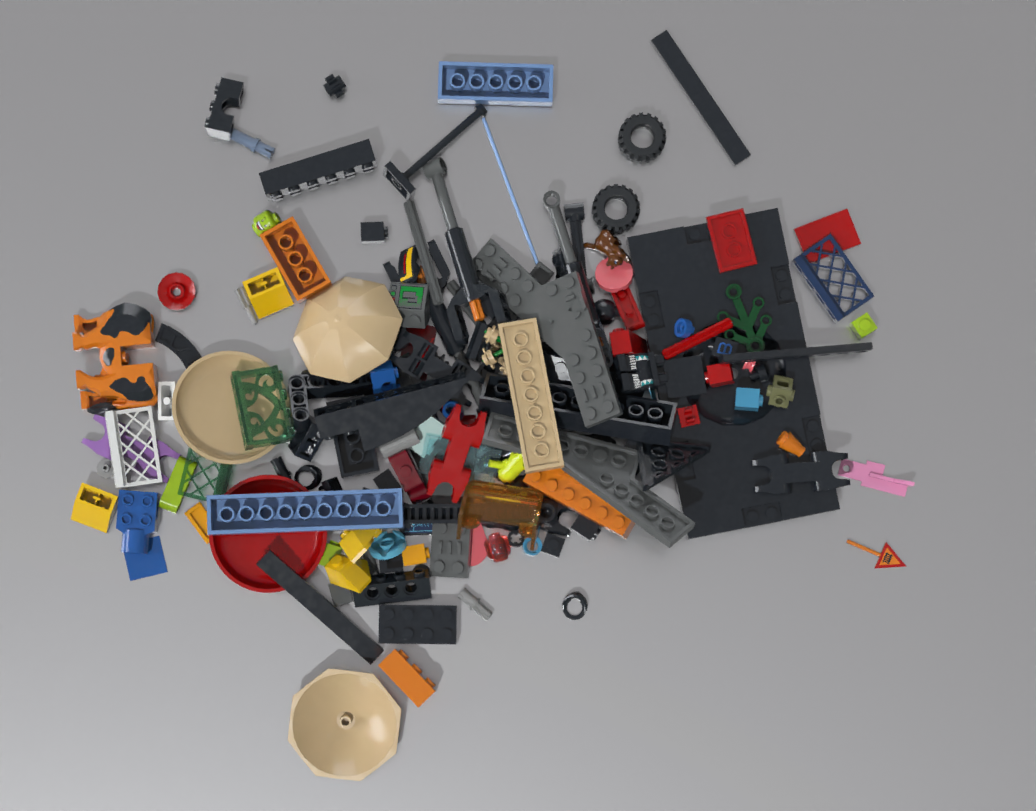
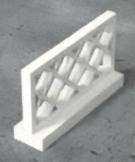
(116, 447)

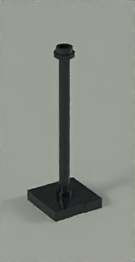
(401, 180)

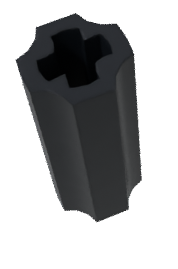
(477, 342)

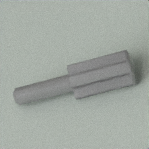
(246, 303)

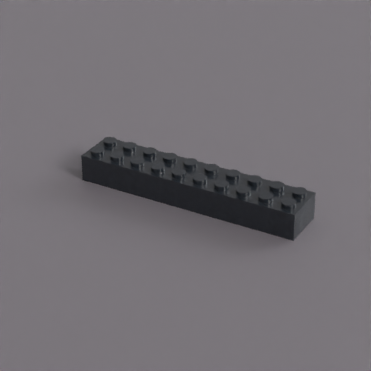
(641, 419)

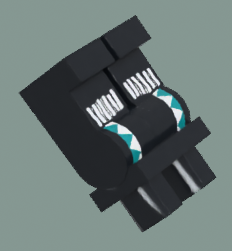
(638, 372)

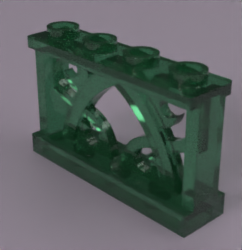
(249, 430)

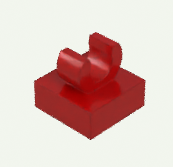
(688, 416)

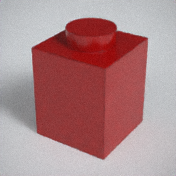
(719, 375)

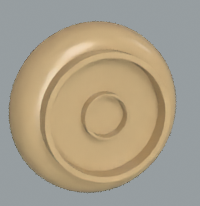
(207, 409)

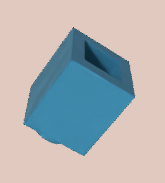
(748, 399)

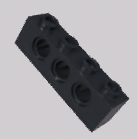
(399, 593)

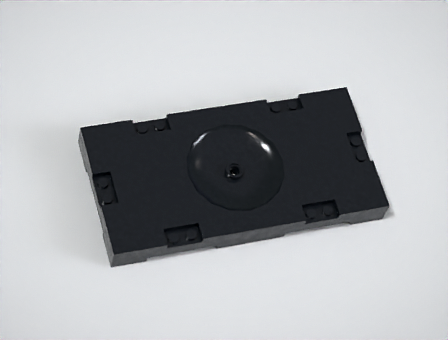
(681, 279)

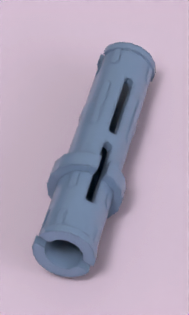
(252, 143)

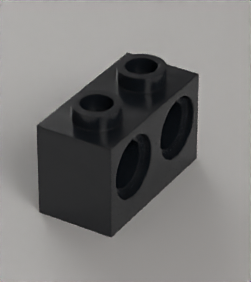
(306, 443)

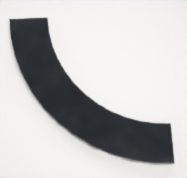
(178, 344)

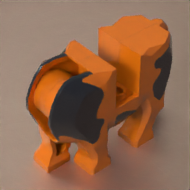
(118, 384)

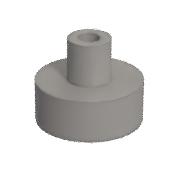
(108, 473)

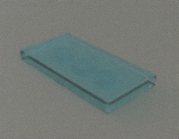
(476, 458)

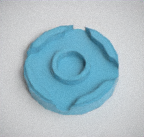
(388, 545)

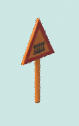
(887, 557)

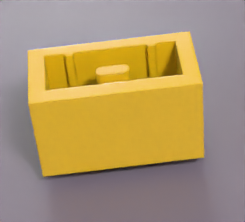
(268, 293)
(94, 507)

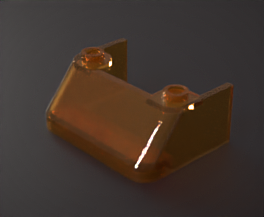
(501, 505)

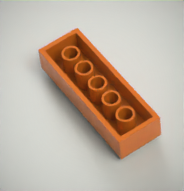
(575, 496)

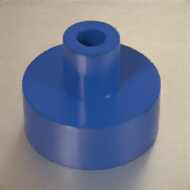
(683, 328)

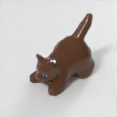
(609, 246)

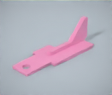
(872, 477)

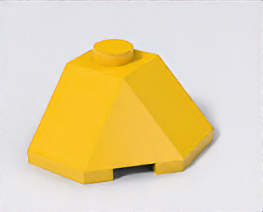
(357, 542)
(348, 575)

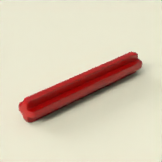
(697, 338)

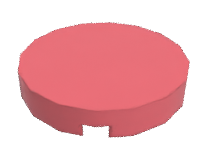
(614, 279)

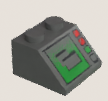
(412, 303)

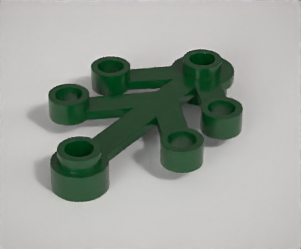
(745, 322)

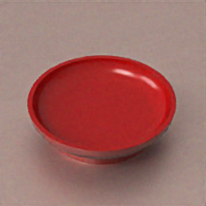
(239, 553)

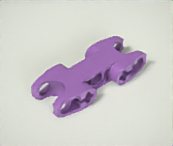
(102, 448)

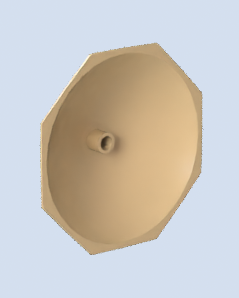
(347, 329)
(344, 724)

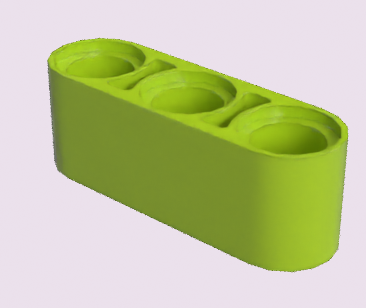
(170, 499)

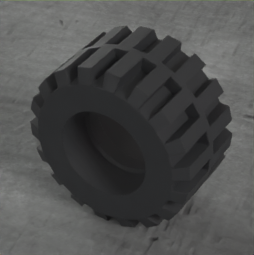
(646, 122)
(620, 193)

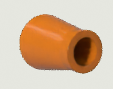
(789, 443)

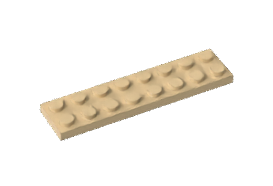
(530, 395)

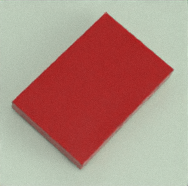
(836, 224)
(731, 240)

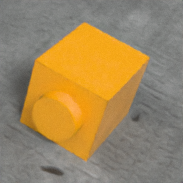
(415, 555)

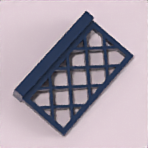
(819, 288)

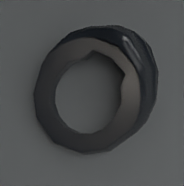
(317, 473)
(583, 601)

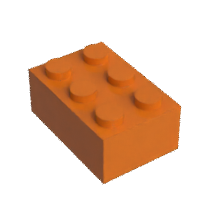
(407, 677)

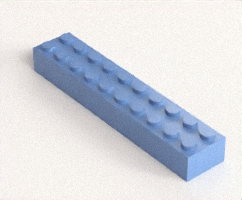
(305, 511)

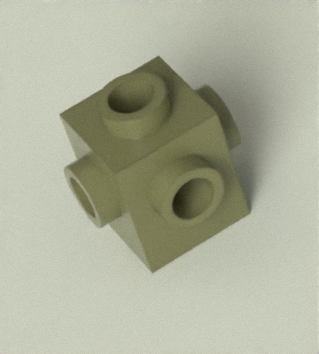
(780, 391)

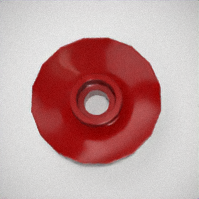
(170, 284)

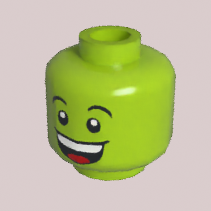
(265, 221)

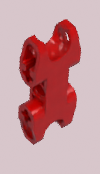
(460, 439)

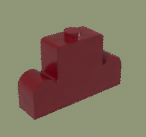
(409, 476)

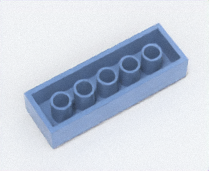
(495, 83)

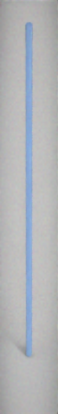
(510, 191)

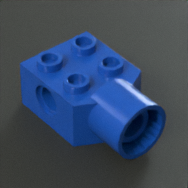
(137, 519)

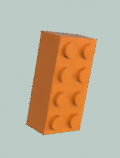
(295, 259)

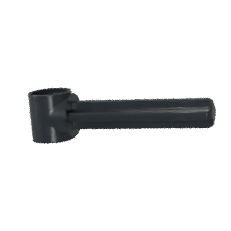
(574, 215)

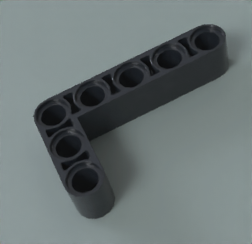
(325, 389)

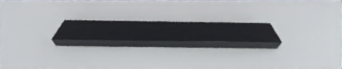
(700, 98)
(795, 353)
(319, 606)

